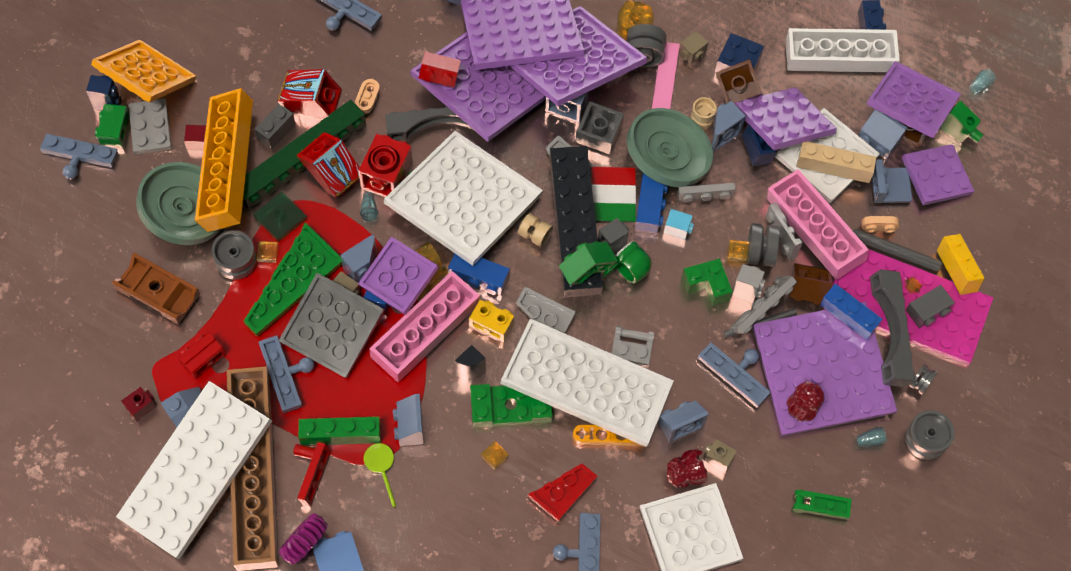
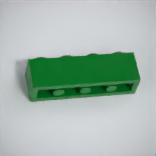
(340, 431)

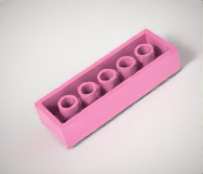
(818, 224)
(424, 326)

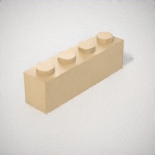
(836, 161)

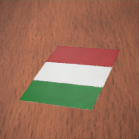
(614, 193)

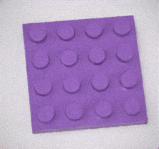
(913, 99)
(785, 118)

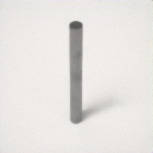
(789, 313)

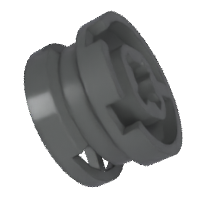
(925, 379)

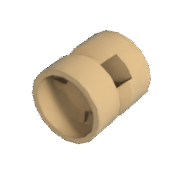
(704, 112)
(540, 234)

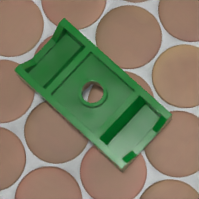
(490, 408)

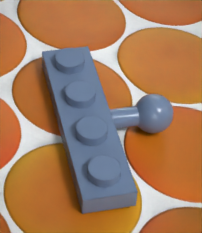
(353, 9)
(78, 151)
(281, 373)
(735, 374)
(589, 544)

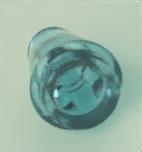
(982, 81)
(368, 207)
(872, 437)

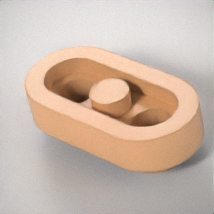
(366, 97)
(880, 223)

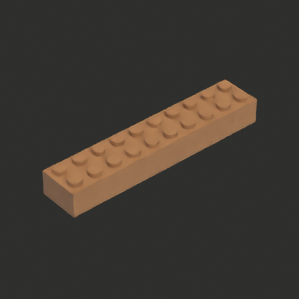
(254, 486)

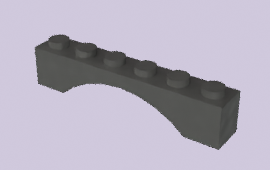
(405, 124)
(887, 290)

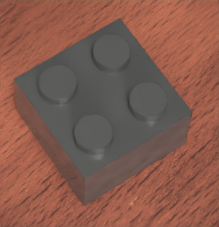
(599, 127)

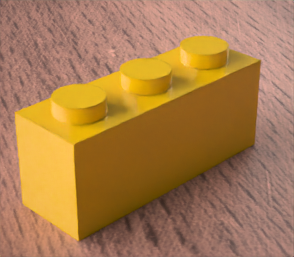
(960, 264)

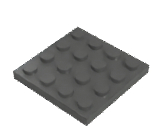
(331, 325)

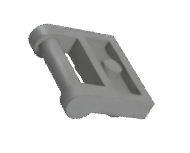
(633, 352)

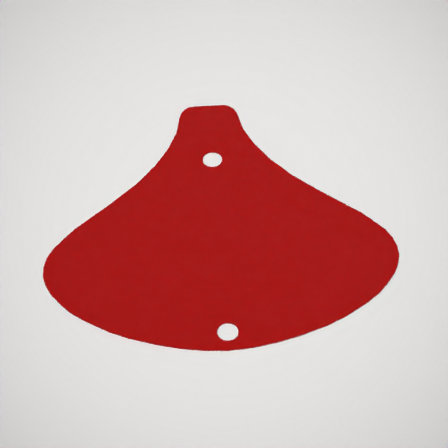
(322, 392)

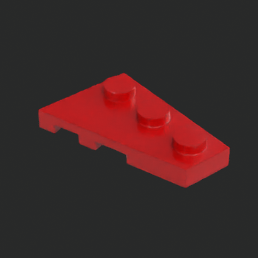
(563, 492)

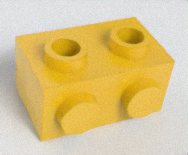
(491, 320)

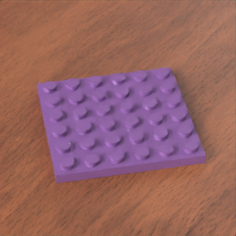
(520, 31)
(603, 60)
(484, 97)
(827, 353)

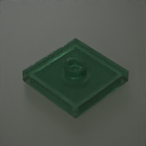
(280, 216)

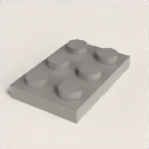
(150, 126)

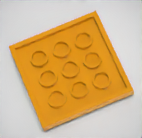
(143, 70)

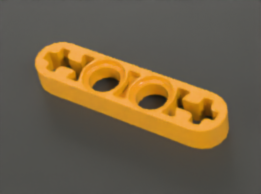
(611, 438)

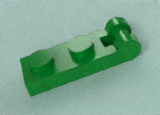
(822, 504)

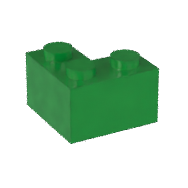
(586, 261)
(709, 277)

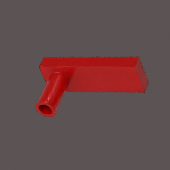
(319, 458)

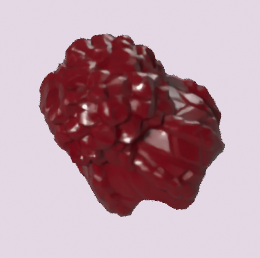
(805, 401)
(687, 469)

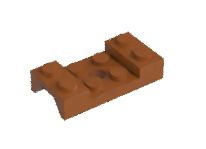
(171, 299)

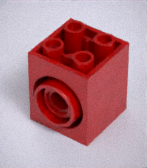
(385, 165)

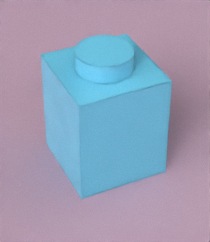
(678, 224)

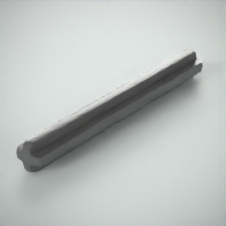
(898, 250)

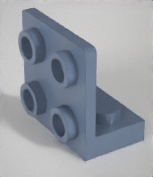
(891, 184)

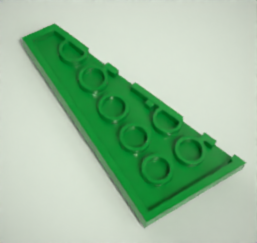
(292, 278)

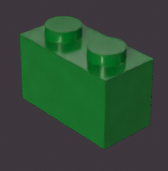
(112, 125)

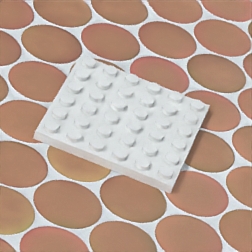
(463, 197)

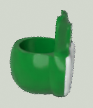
(632, 263)

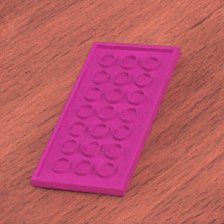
(950, 336)

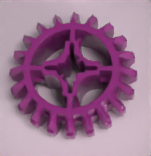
(303, 538)

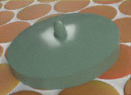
(669, 147)
(169, 202)

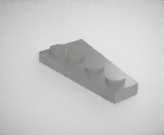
(783, 286)

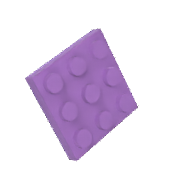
(937, 174)
(398, 275)

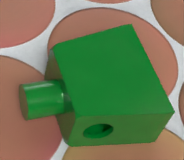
(962, 123)

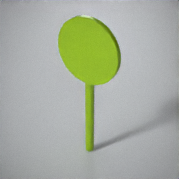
(379, 459)

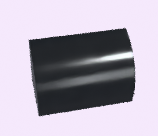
(470, 364)

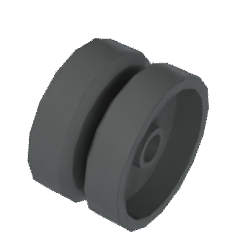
(649, 41)
(766, 245)
(234, 255)
(929, 435)

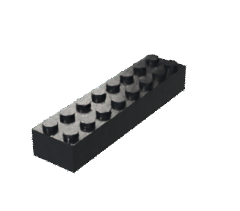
(574, 211)

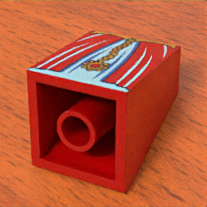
(310, 93)
(330, 164)

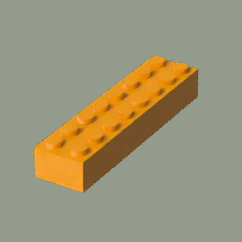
(224, 160)

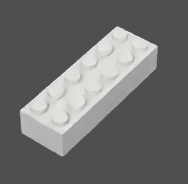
(841, 50)

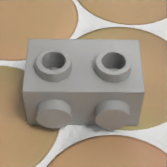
(749, 283)

